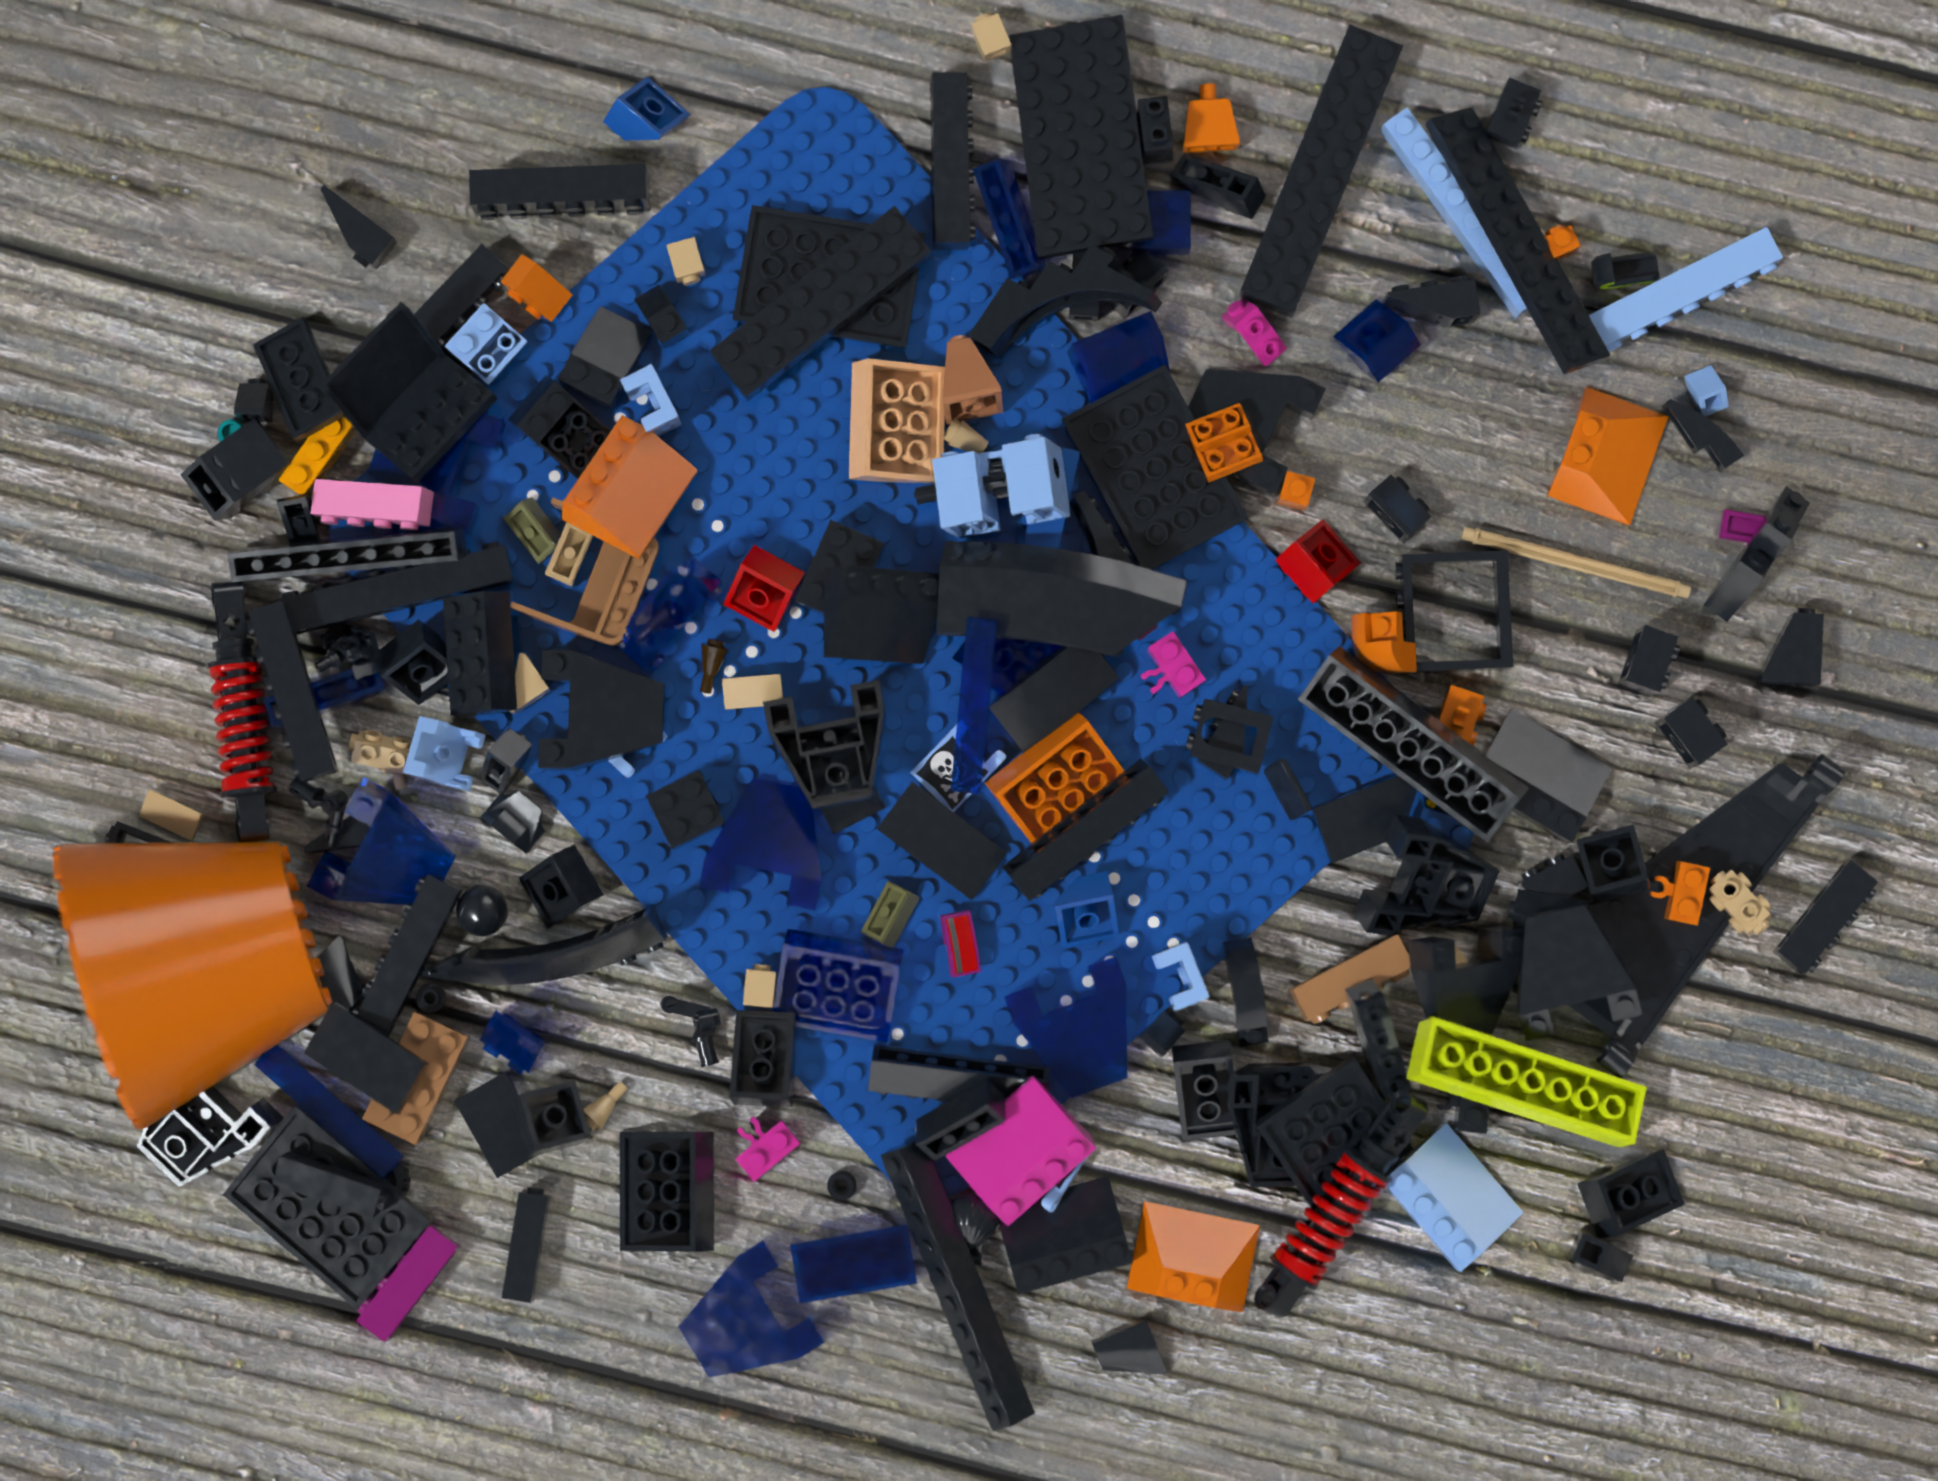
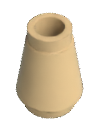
(965, 437)

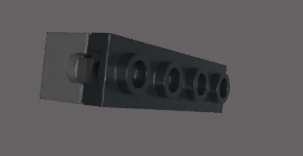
(1377, 1039)

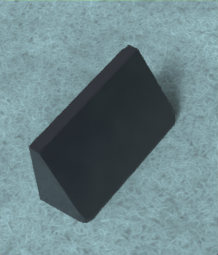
(1287, 789)

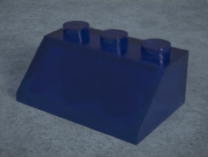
(1118, 355)

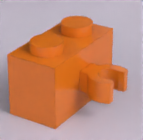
(535, 288)
(1461, 711)
(1684, 892)

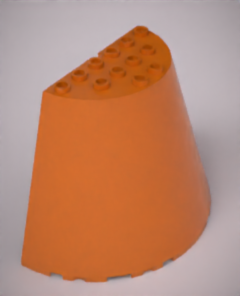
(186, 961)

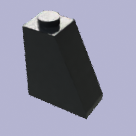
(1796, 652)

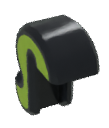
(1624, 270)

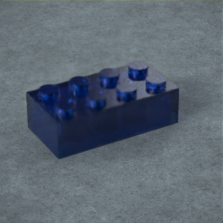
(853, 1263)

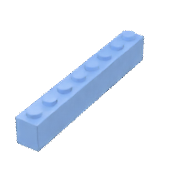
(1443, 191)
(1686, 288)

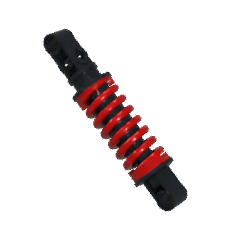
(235, 680)
(1341, 1206)

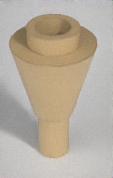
(600, 1110)

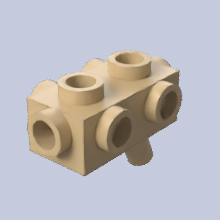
(381, 752)
(1747, 911)

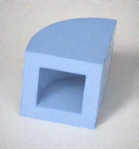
(1707, 391)

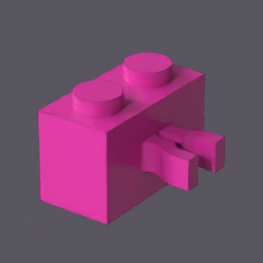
(1175, 665)
(767, 1150)

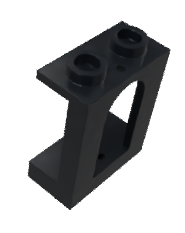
(1213, 709)

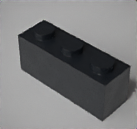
(960, 1120)

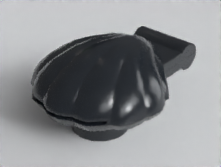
(975, 1222)

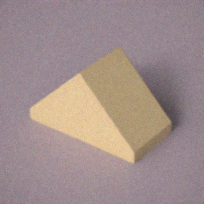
(528, 684)

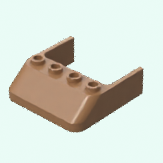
(609, 596)

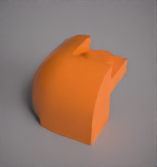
(1380, 643)

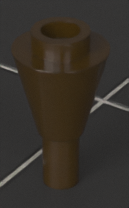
(713, 656)

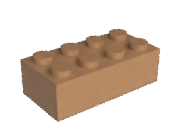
(1327, 990)
(443, 1050)

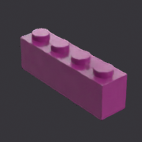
(407, 1283)

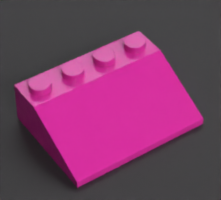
(1025, 1154)

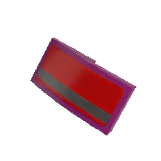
(960, 943)

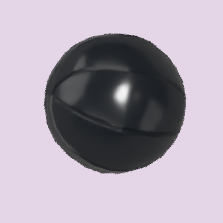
(482, 910)

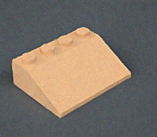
(895, 421)

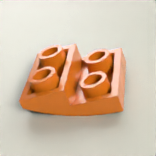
(1224, 442)

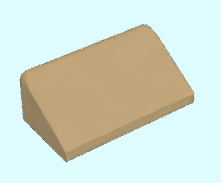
(569, 554)
(751, 691)
(171, 815)

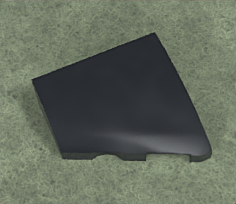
(340, 975)
(1130, 1351)

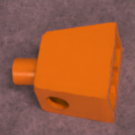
(1210, 123)

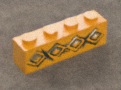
(317, 457)

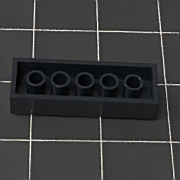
(559, 191)

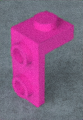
(1255, 330)

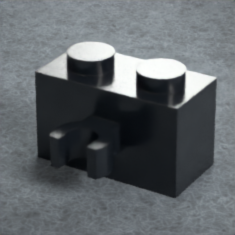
(1513, 113)
(1469, 1114)

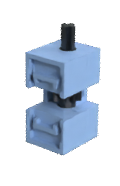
(971, 482)

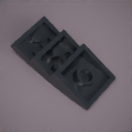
(1052, 694)
(941, 840)

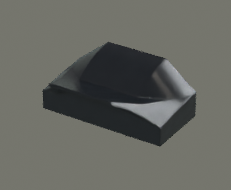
(516, 820)

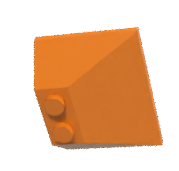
(1608, 456)
(1193, 1257)

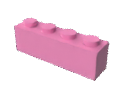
(372, 503)

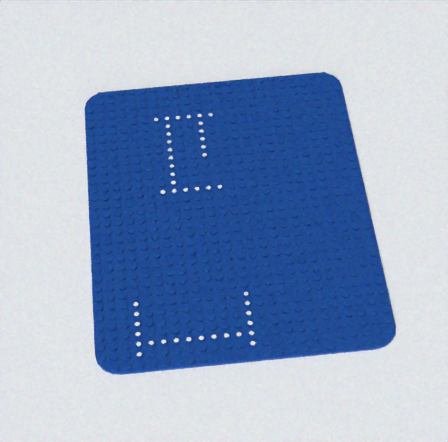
(773, 477)

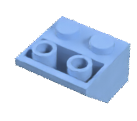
(485, 344)

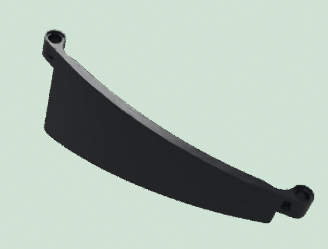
(1662, 953)

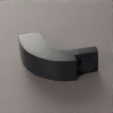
(1246, 991)

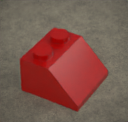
(1317, 561)
(764, 588)

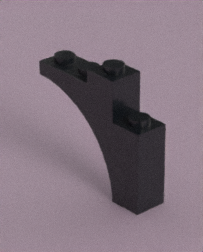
(1758, 554)

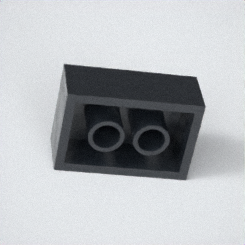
(837, 548)

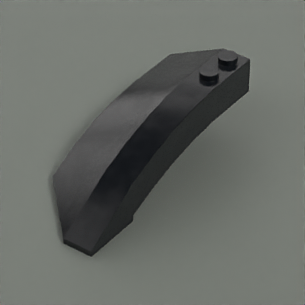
(1053, 595)
(558, 958)

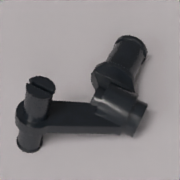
(331, 803)
(704, 1021)

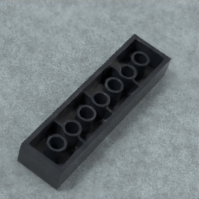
(821, 303)
(1413, 743)

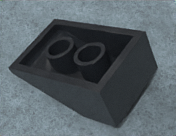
(603, 357)
(763, 1059)
(1202, 1089)
(1630, 1194)

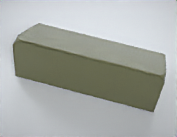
(533, 529)
(890, 914)

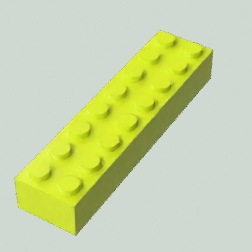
(1526, 1082)

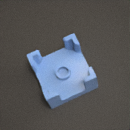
(643, 382)
(440, 751)
(1188, 973)

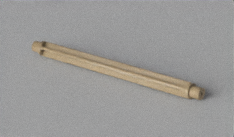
(1576, 562)

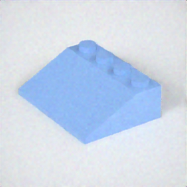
(1452, 1197)

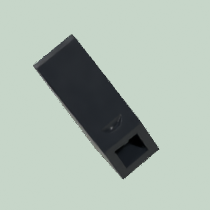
(1227, 735)

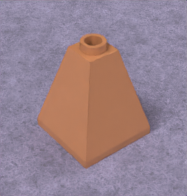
(969, 384)

